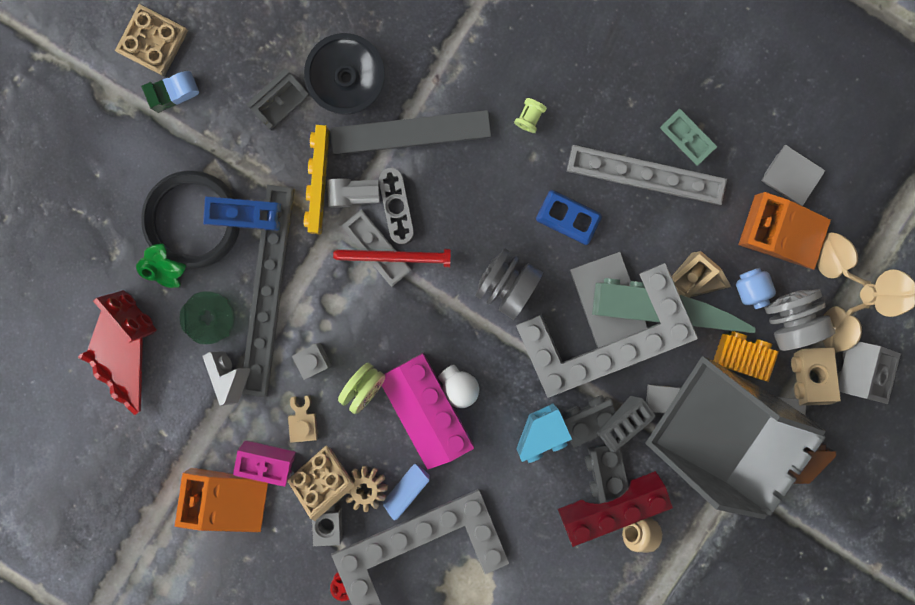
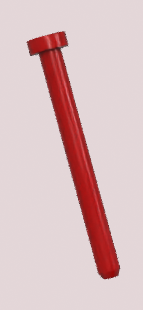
(394, 256)

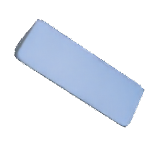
(406, 491)

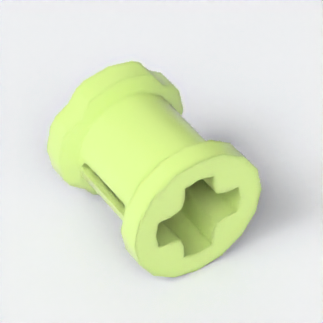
(530, 115)

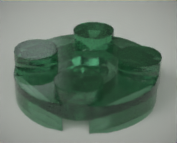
(219, 327)

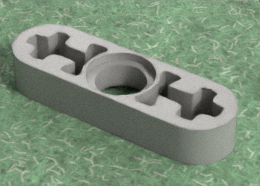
(385, 188)

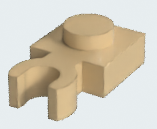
(302, 424)

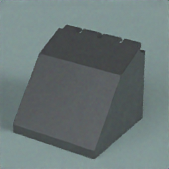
(734, 440)

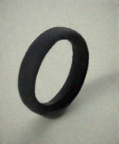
(149, 214)

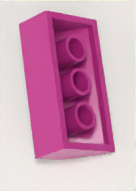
(426, 412)

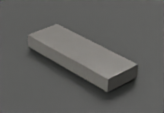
(368, 237)

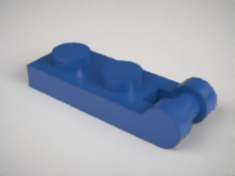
(240, 213)

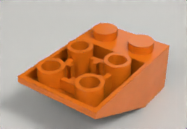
(784, 230)
(220, 502)

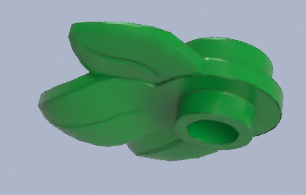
(157, 268)

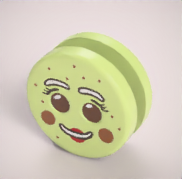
(363, 385)

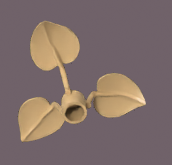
(891, 294)

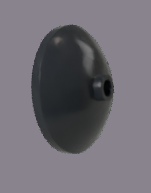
(339, 56)

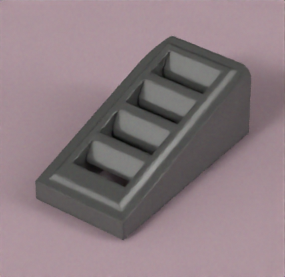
(640, 415)

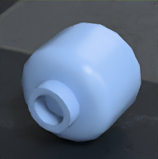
(756, 288)

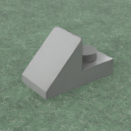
(226, 383)

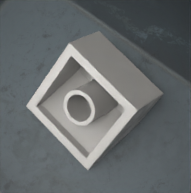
(868, 372)

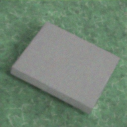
(792, 175)

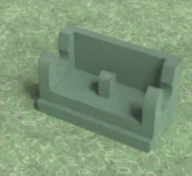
(688, 136)

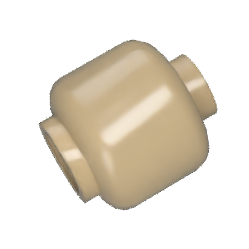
(643, 536)

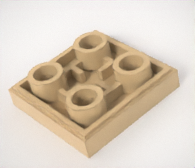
(151, 40)
(320, 483)

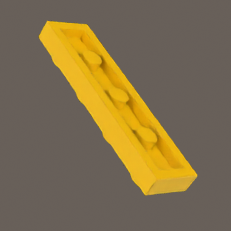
(316, 191)

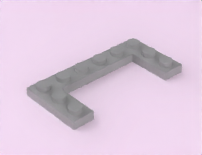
(671, 332)
(463, 511)

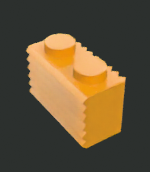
(746, 357)

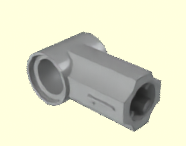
(347, 192)

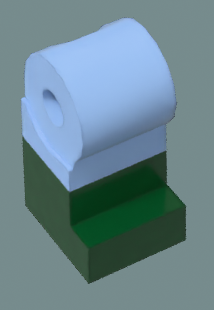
(170, 91)

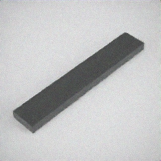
(410, 132)

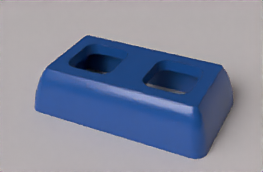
(566, 225)

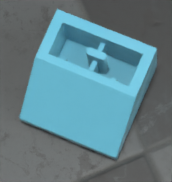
(542, 432)

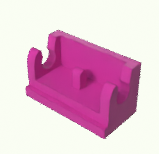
(264, 463)

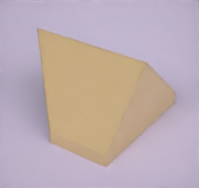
(699, 276)

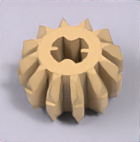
(372, 482)

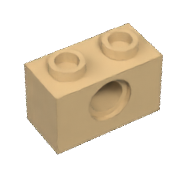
(823, 363)

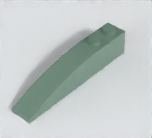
(634, 303)

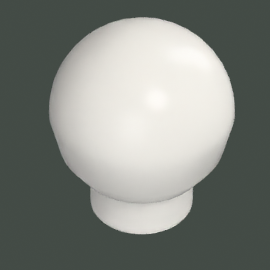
(459, 387)

